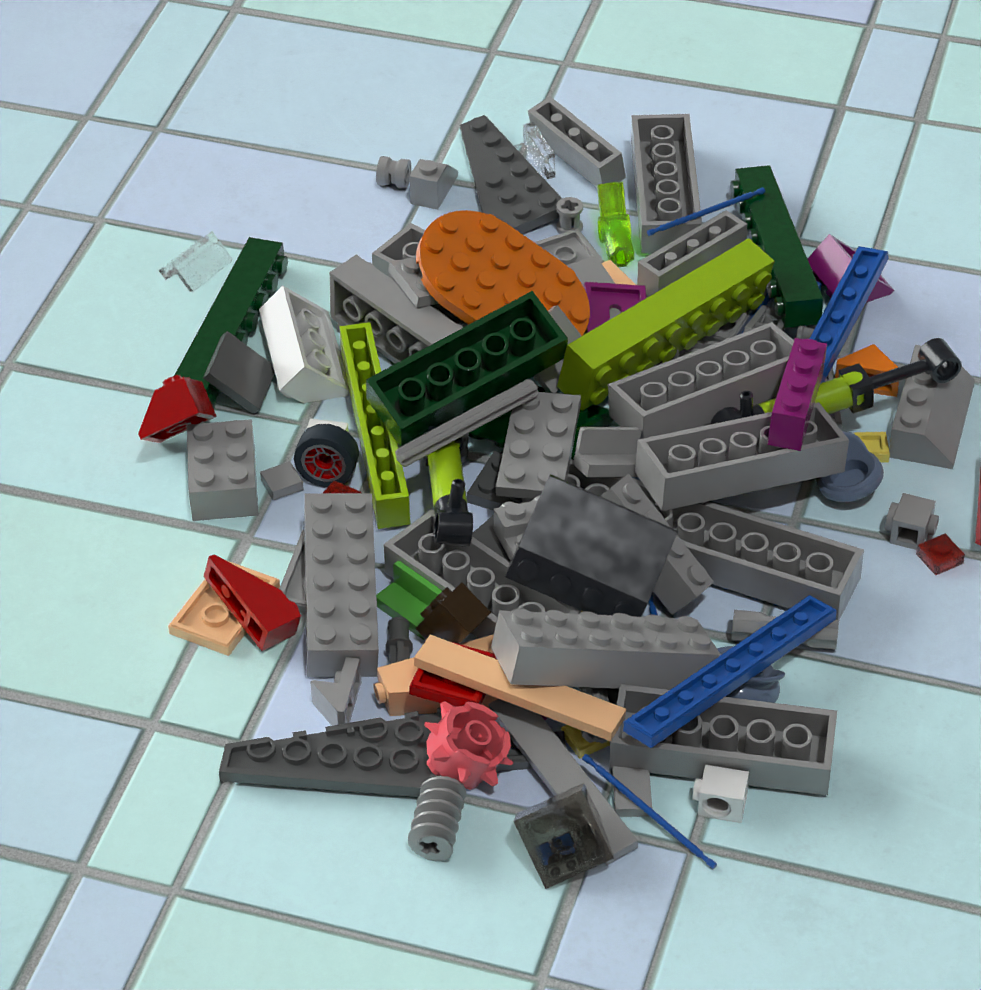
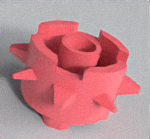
(467, 744)

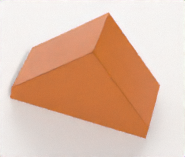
(873, 363)

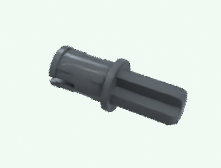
(399, 645)

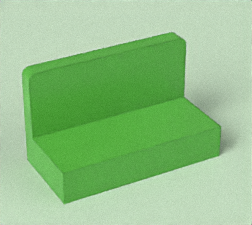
(407, 596)

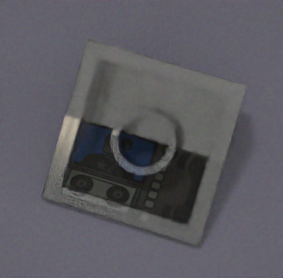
(564, 835)

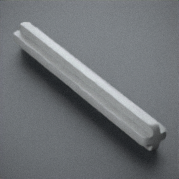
(466, 422)

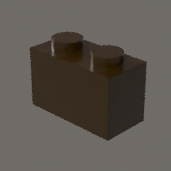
(452, 615)

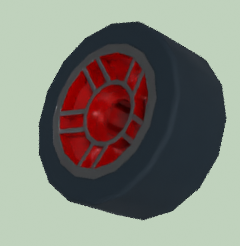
(320, 468)

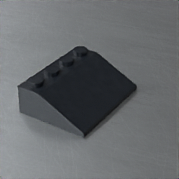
(590, 551)

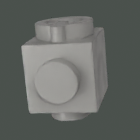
(911, 521)

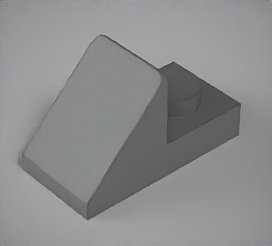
(338, 699)

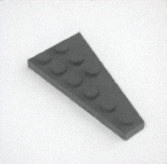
(505, 179)
(347, 757)

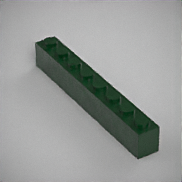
(772, 229)
(236, 306)

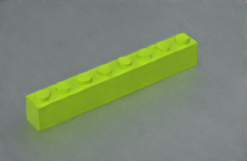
(377, 444)

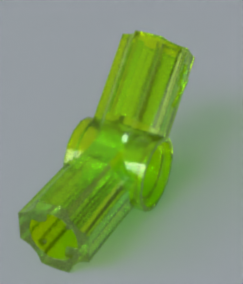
(614, 223)

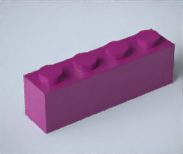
(797, 394)

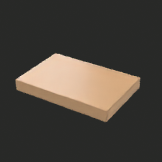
(209, 621)

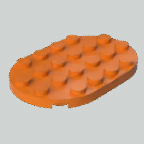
(482, 263)

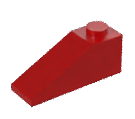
(255, 603)

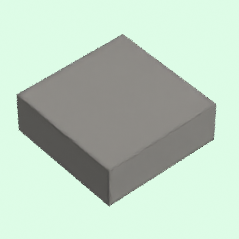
(281, 480)

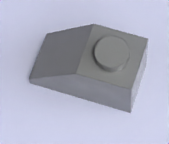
(431, 183)

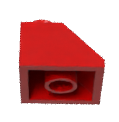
(174, 407)

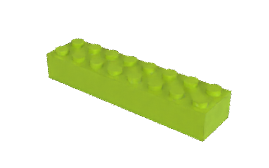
(666, 322)

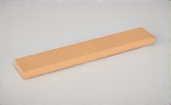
(487, 676)

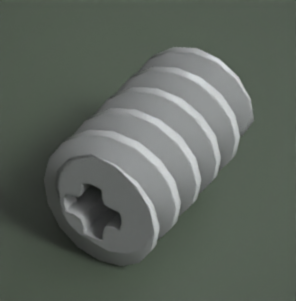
(437, 818)

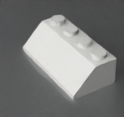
(303, 348)

